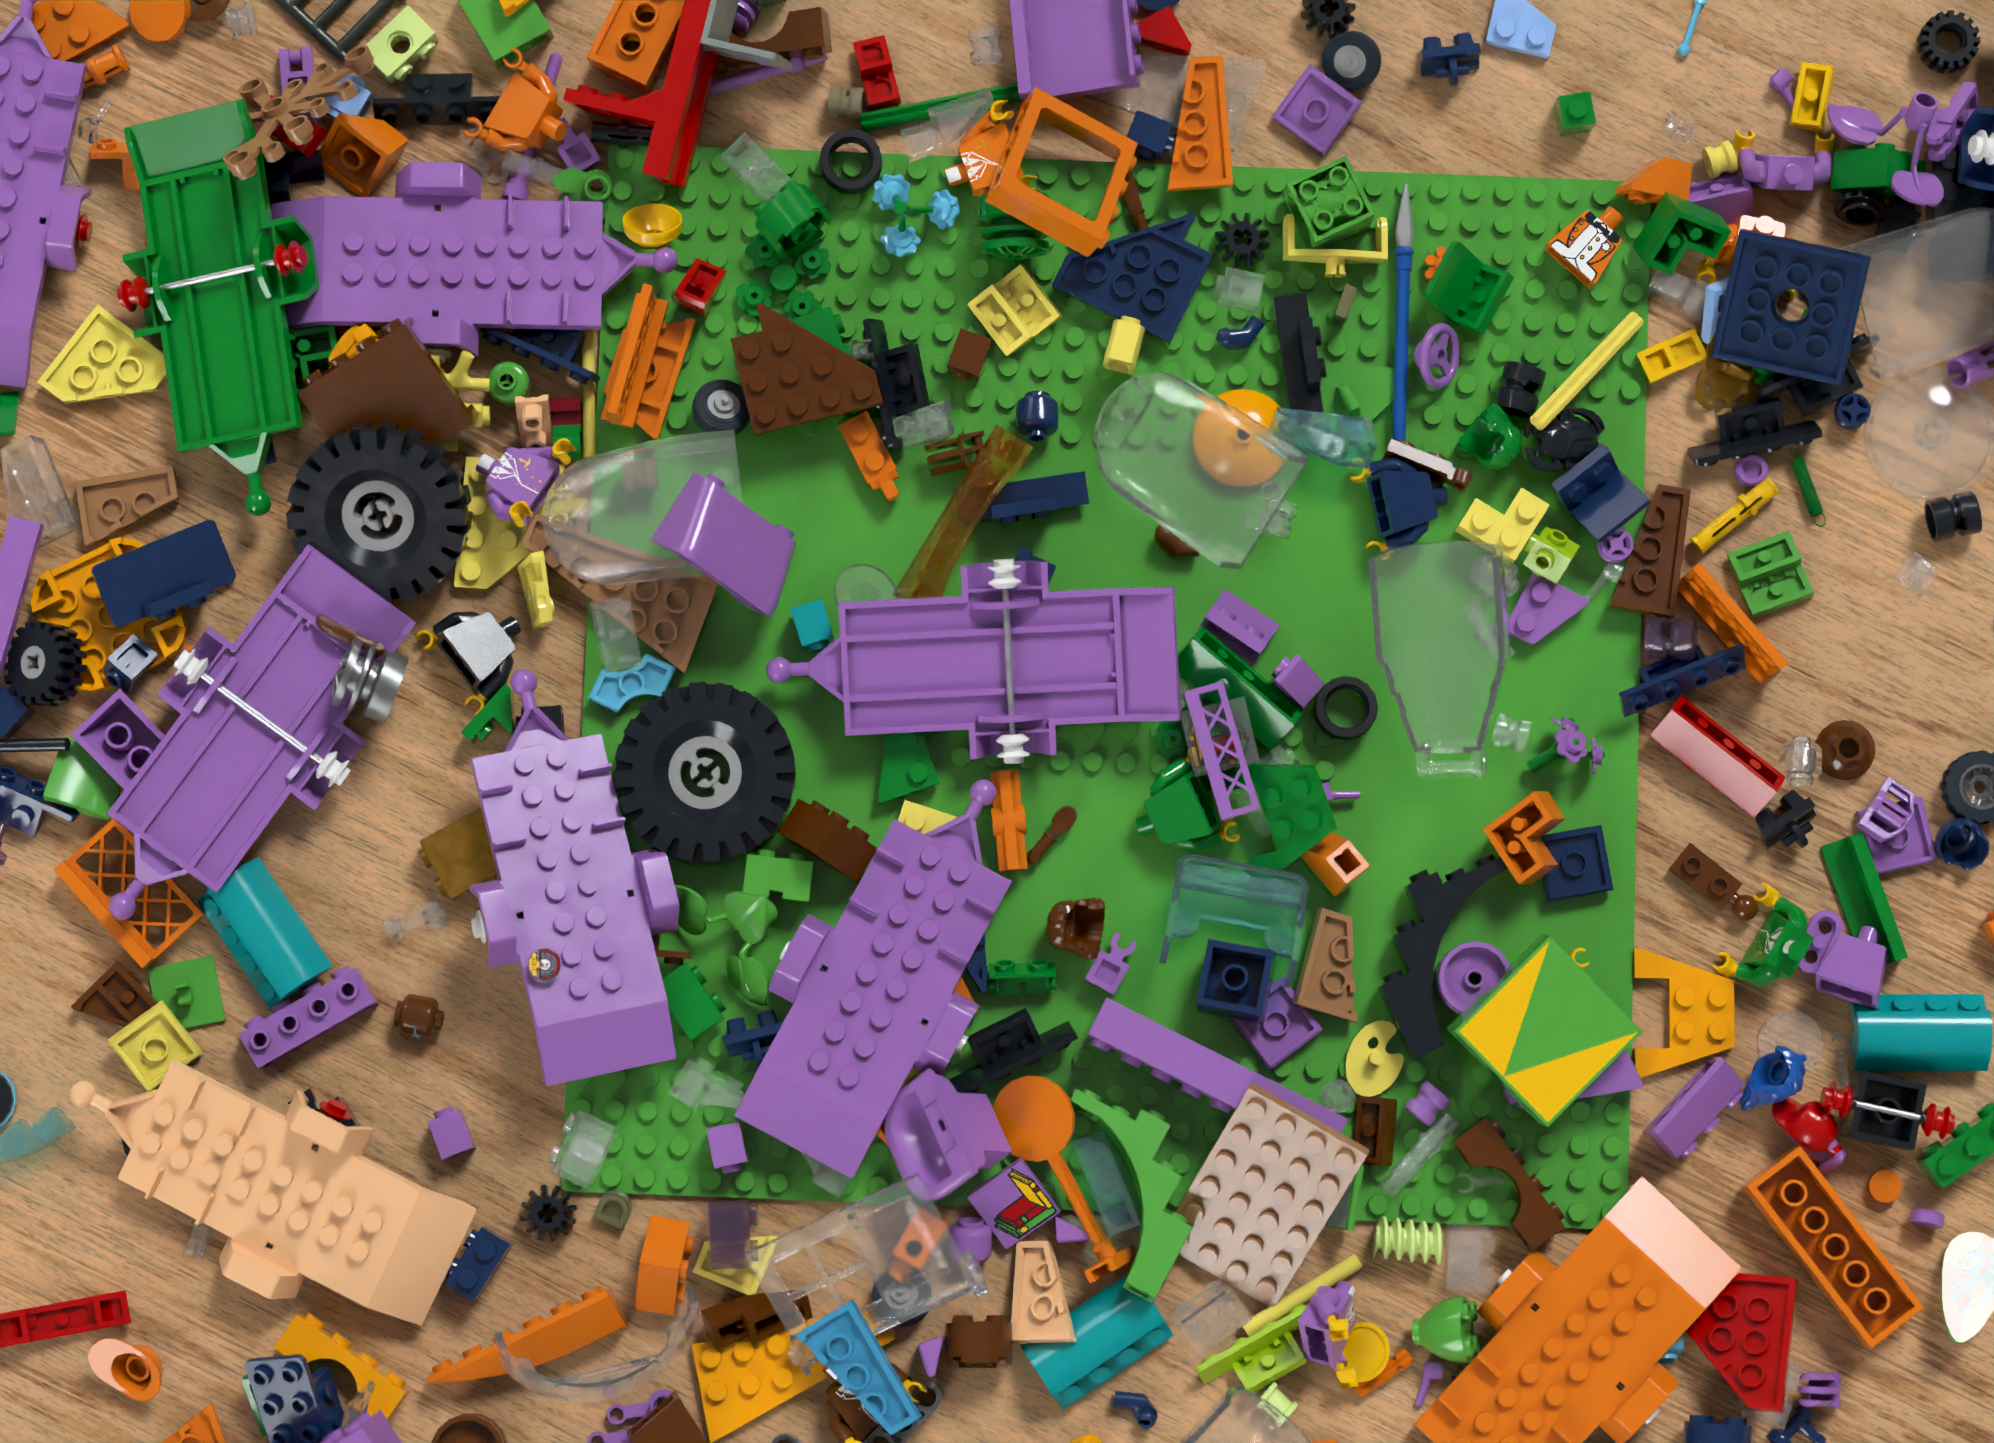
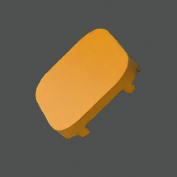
(73, 600)

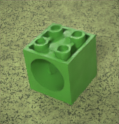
(1328, 204)

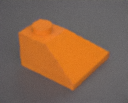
(361, 152)

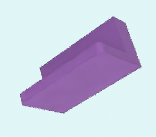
(1725, 195)

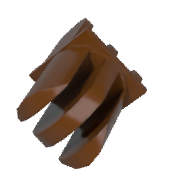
(954, 454)

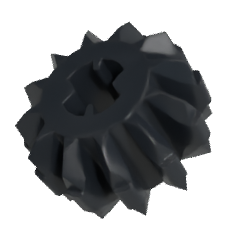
(1338, 21)
(1239, 229)
(539, 1206)

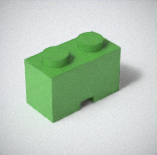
(779, 875)

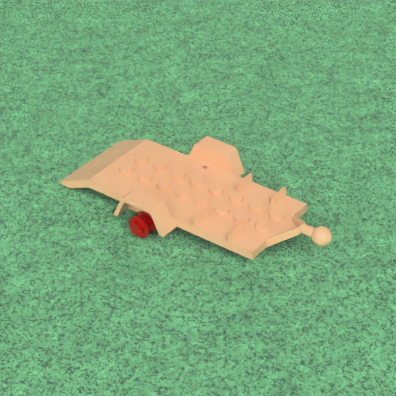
(266, 1185)

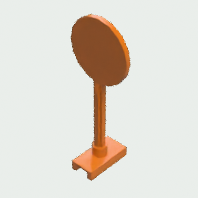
(1038, 1127)

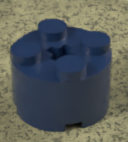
(1703, 1430)

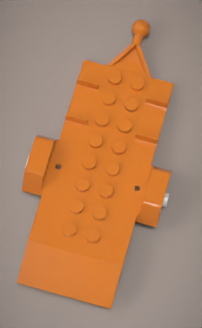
(1586, 1336)

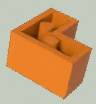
(1519, 833)
(663, 1265)

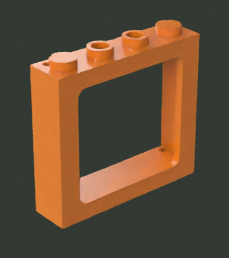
(1041, 211)

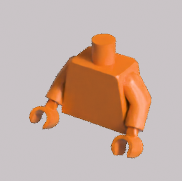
(524, 112)

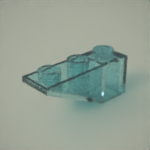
(1329, 436)
(1106, 1183)

